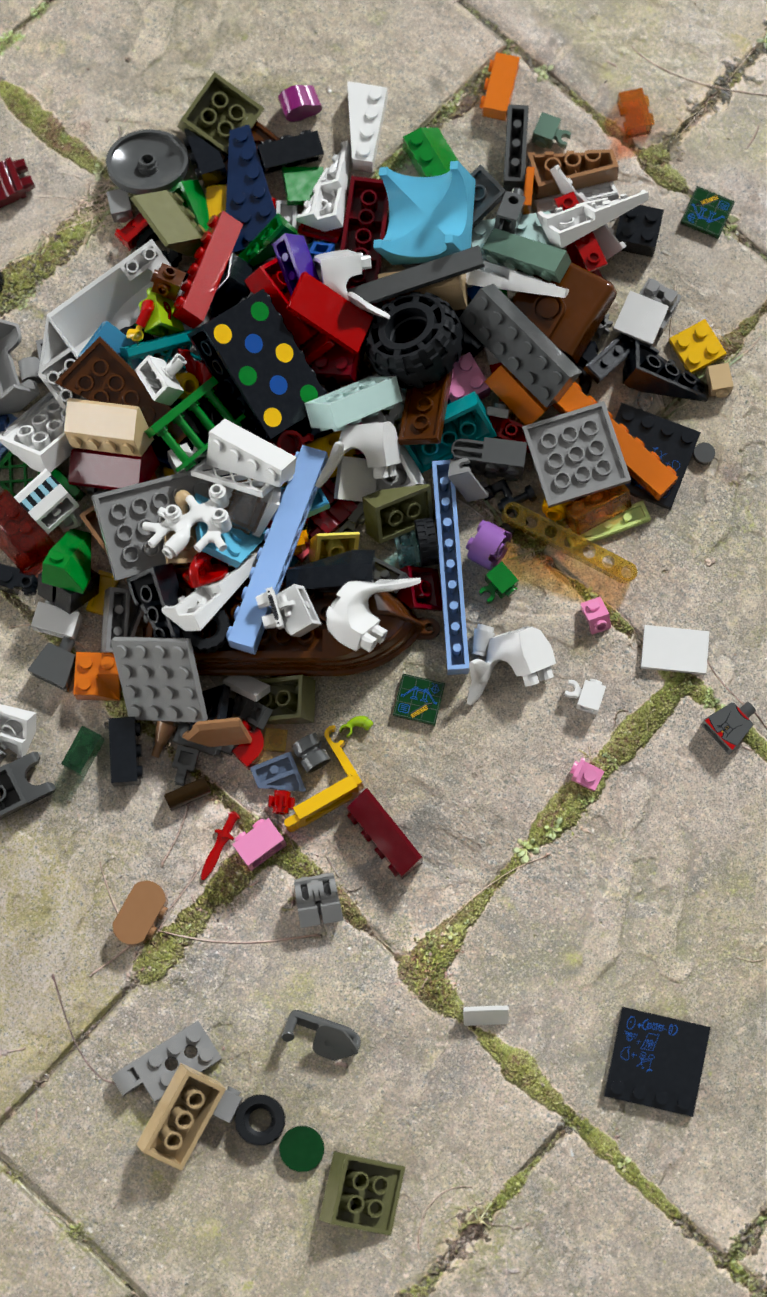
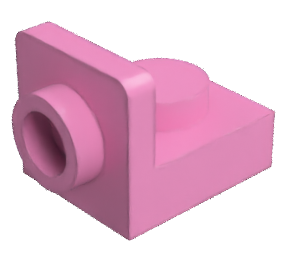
(586, 774)

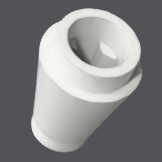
(481, 639)

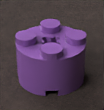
(488, 545)

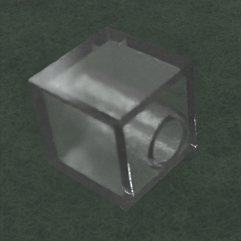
(245, 511)

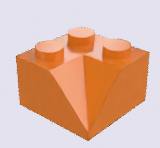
(96, 677)

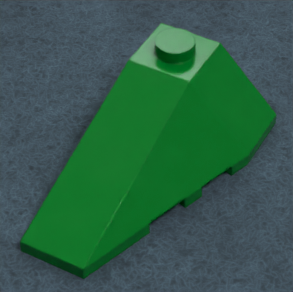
(193, 200)

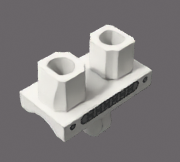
(269, 599)

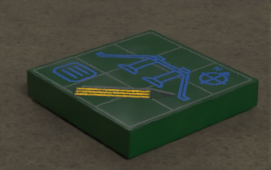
(707, 212)
(418, 699)

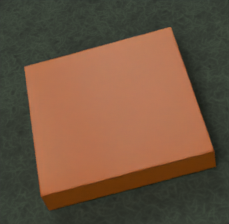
(528, 189)

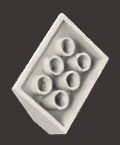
(39, 435)

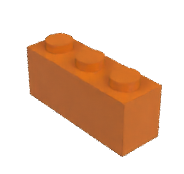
(499, 86)
(515, 395)

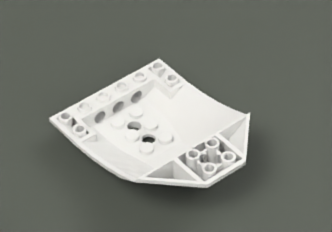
(108, 298)

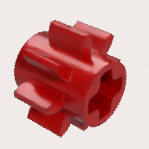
(281, 802)

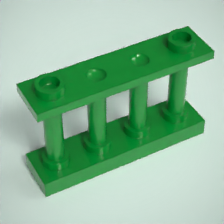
(176, 416)

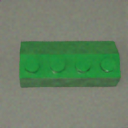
(428, 151)

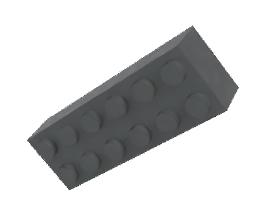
(519, 345)

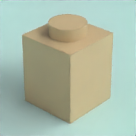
(719, 380)

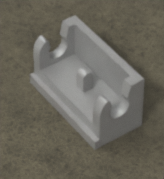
(466, 481)

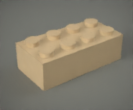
(181, 1116)

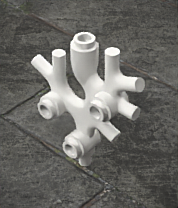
(210, 512)

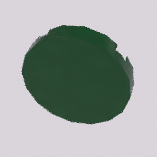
(301, 1148)

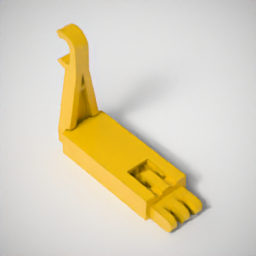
(330, 797)

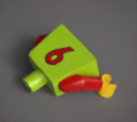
(155, 318)

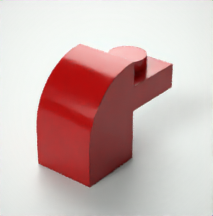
(251, 752)

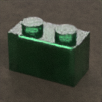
(83, 751)

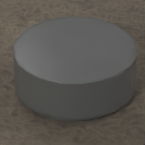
(704, 453)

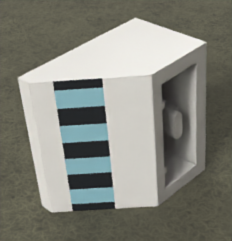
(46, 501)

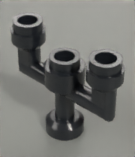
(503, 486)

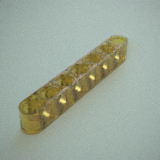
(579, 543)

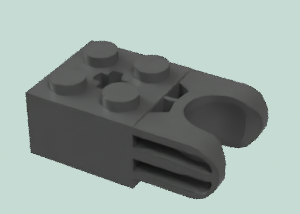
(492, 457)
(16, 789)

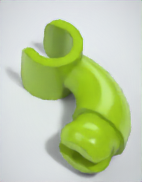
(358, 721)

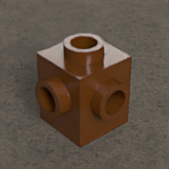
(167, 281)

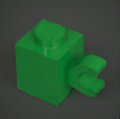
(500, 581)

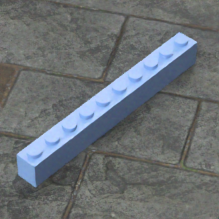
(277, 549)
(450, 570)

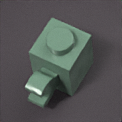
(548, 131)

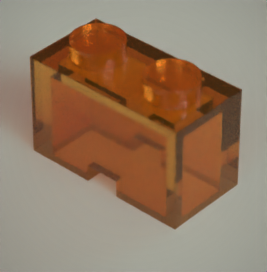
(634, 108)

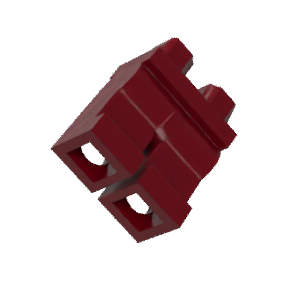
(11, 186)
(332, 518)

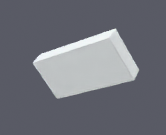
(247, 686)

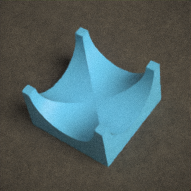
(427, 215)

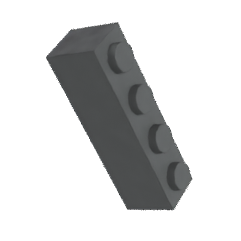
(515, 147)

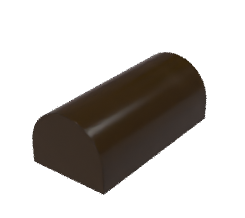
(187, 793)

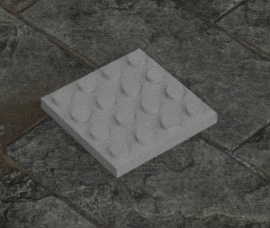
(576, 454)
(159, 679)

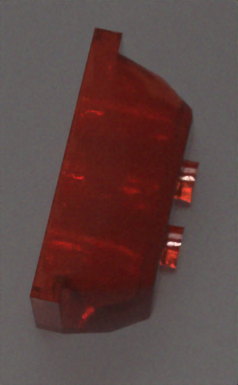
(22, 536)

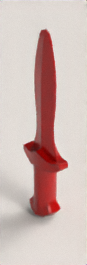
(222, 838)

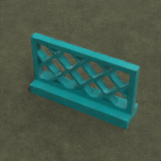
(158, 345)

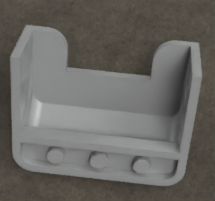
(12, 394)

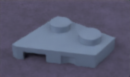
(278, 774)

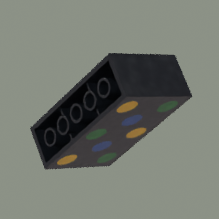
(257, 365)

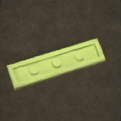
(626, 520)

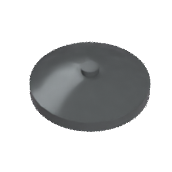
(147, 161)

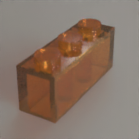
(596, 508)

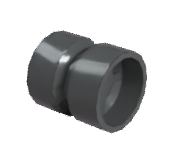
(312, 754)

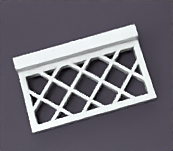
(230, 481)

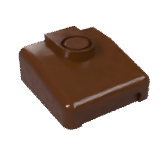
(573, 319)

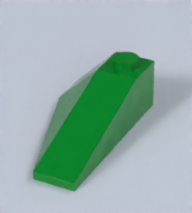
(261, 247)
(69, 562)

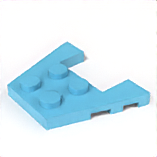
(238, 543)

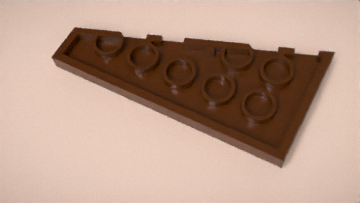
(106, 377)

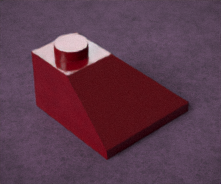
(425, 594)

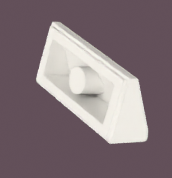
(486, 1015)

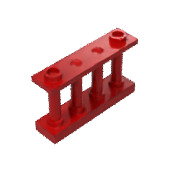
(586, 250)

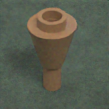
(163, 732)

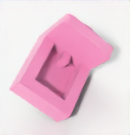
(596, 615)

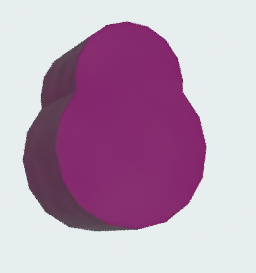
(299, 102)

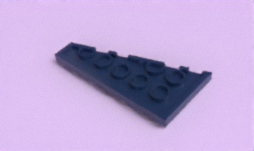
(247, 188)

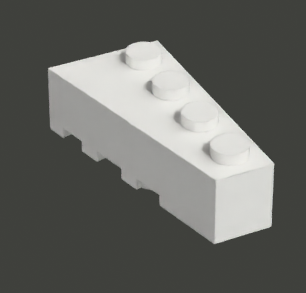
(366, 117)
(248, 455)

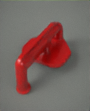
(202, 572)

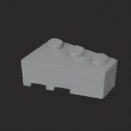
(119, 616)

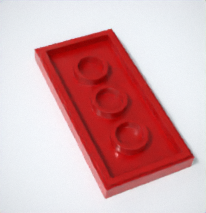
(329, 312)

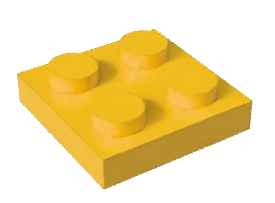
(697, 346)

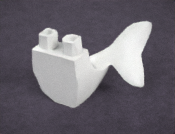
(337, 268)
(375, 440)
(350, 615)
(523, 650)

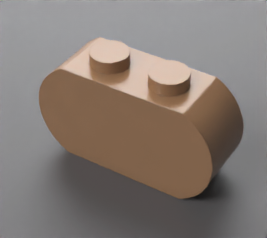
(140, 913)

